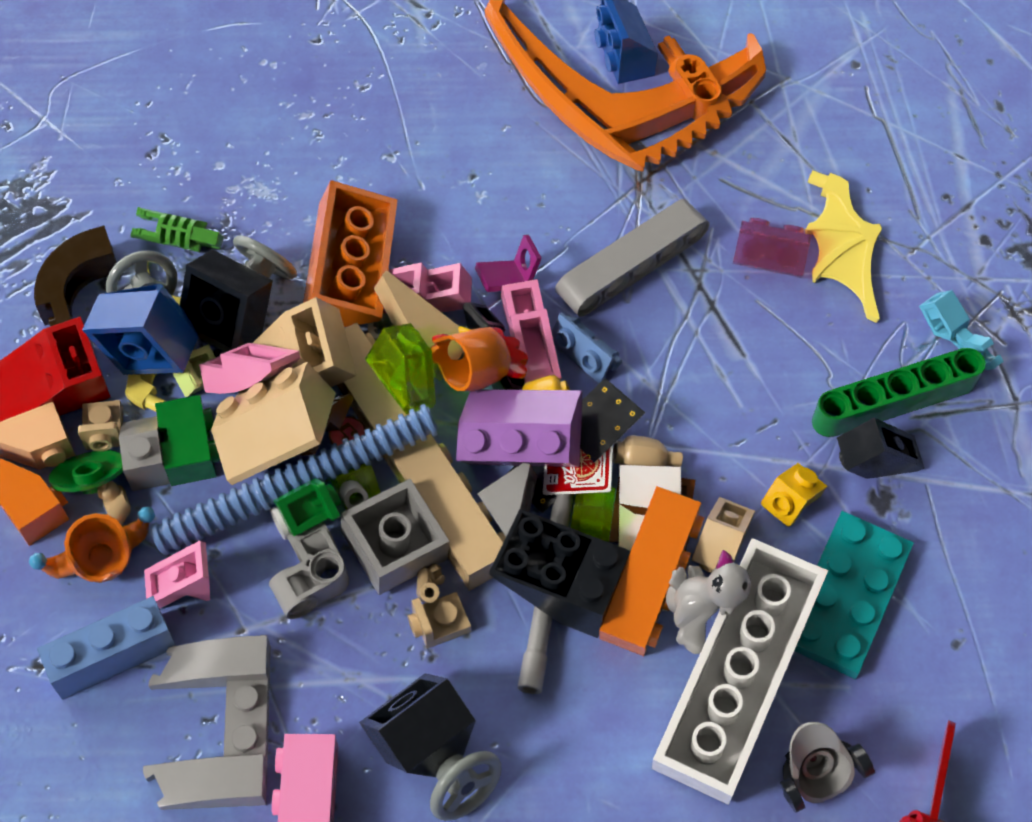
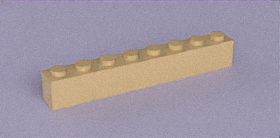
(446, 493)

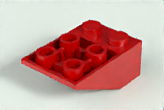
(54, 368)

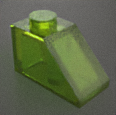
(404, 366)

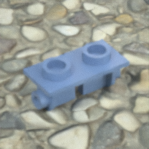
(579, 345)

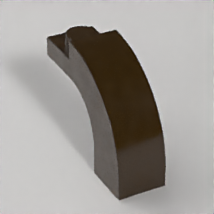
(69, 270)

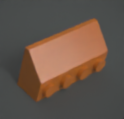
(351, 251)

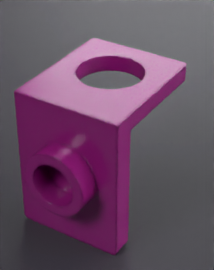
(501, 273)

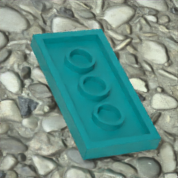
(859, 583)

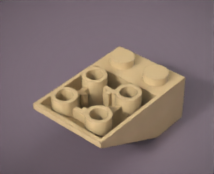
(318, 335)

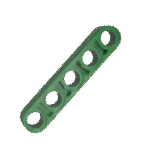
(909, 380)

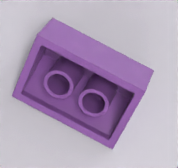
(521, 428)

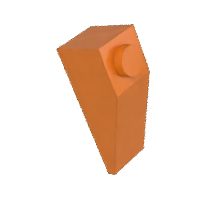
(30, 502)

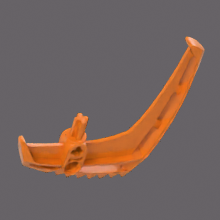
(631, 116)

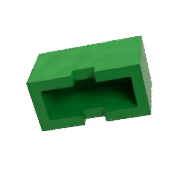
(187, 443)

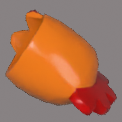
(485, 359)

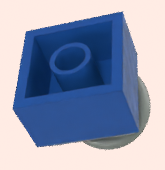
(142, 324)

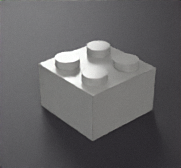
(394, 536)

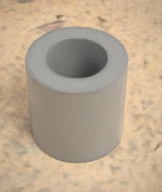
(347, 489)

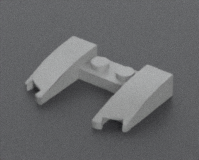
(240, 775)

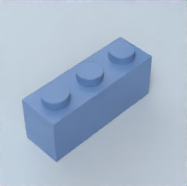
(106, 648)

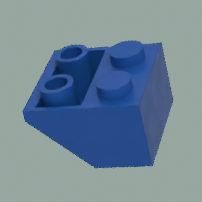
(625, 41)

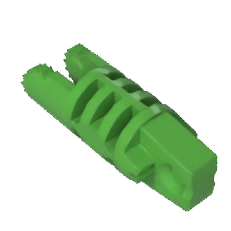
(177, 231)

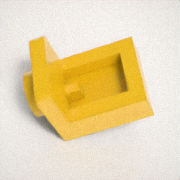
(792, 493)

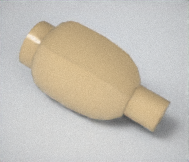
(644, 452)

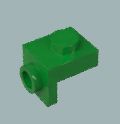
(308, 506)

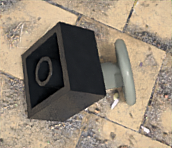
(231, 299)
(427, 735)

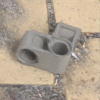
(300, 586)

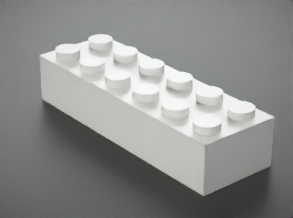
(739, 674)

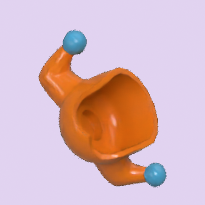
(96, 547)

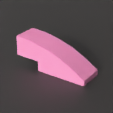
(443, 287)
(531, 326)
(245, 367)

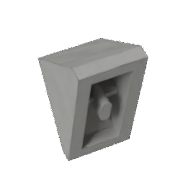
(509, 495)

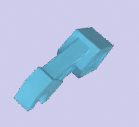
(951, 322)

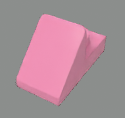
(179, 576)

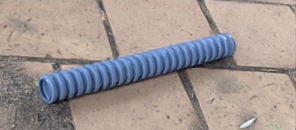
(262, 492)

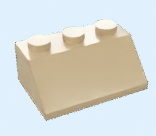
(272, 422)

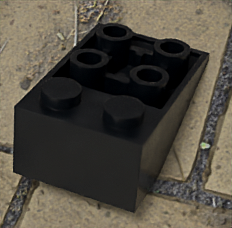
(560, 570)

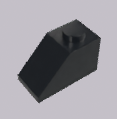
(879, 450)

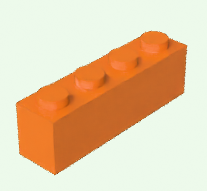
(646, 575)

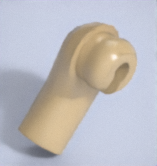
(115, 501)
(427, 583)

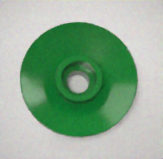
(86, 472)

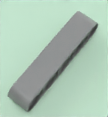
(631, 257)

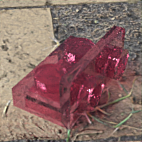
(772, 248)

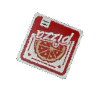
(587, 478)

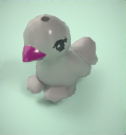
(700, 597)

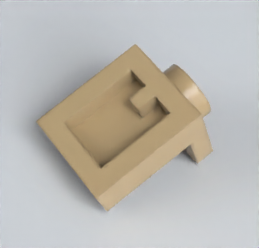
(101, 425)
(439, 620)

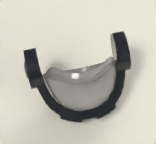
(820, 765)

